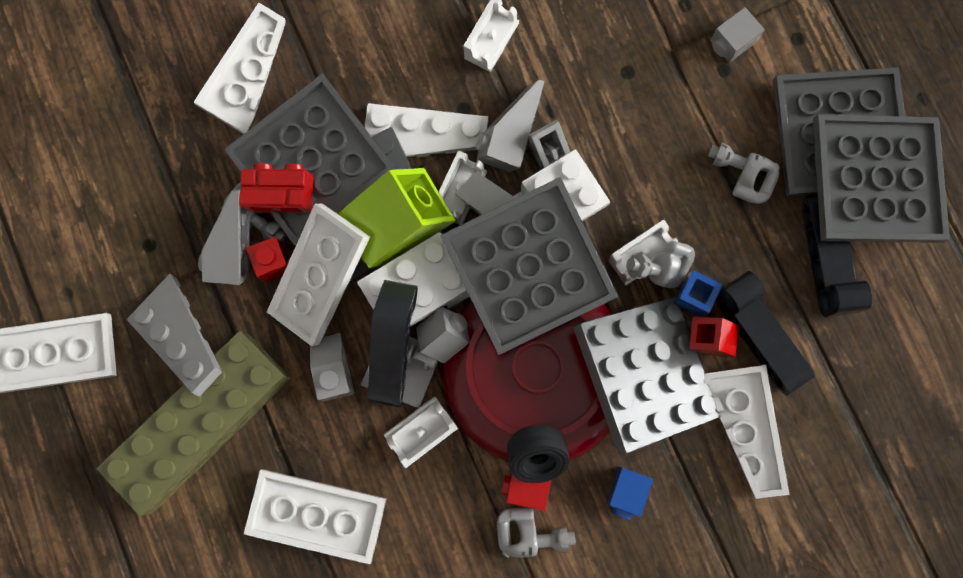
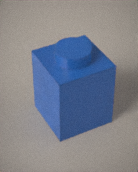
(698, 294)
(628, 493)

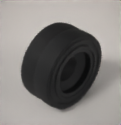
(537, 454)

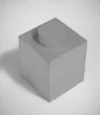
(736, 35)
(443, 335)

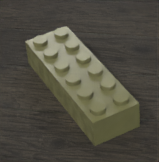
(192, 427)

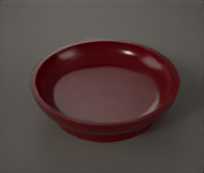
(524, 387)

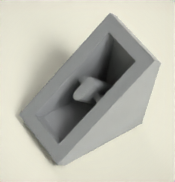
(548, 144)

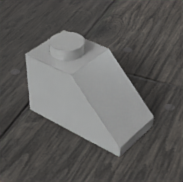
(330, 369)

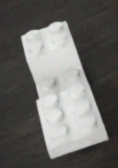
(432, 266)

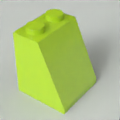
(397, 214)

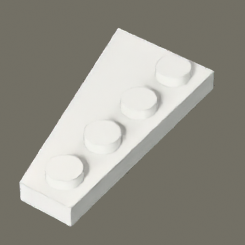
(427, 131)

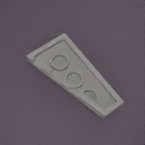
(176, 335)

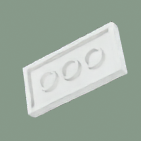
(317, 274)
(56, 352)
(315, 516)

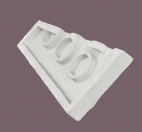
(241, 75)
(751, 426)

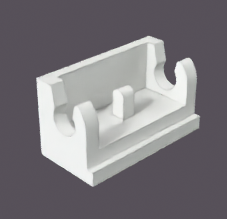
(490, 35)
(458, 174)
(648, 244)
(420, 431)

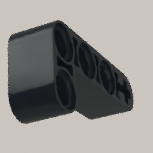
(833, 269)
(763, 333)
(390, 342)

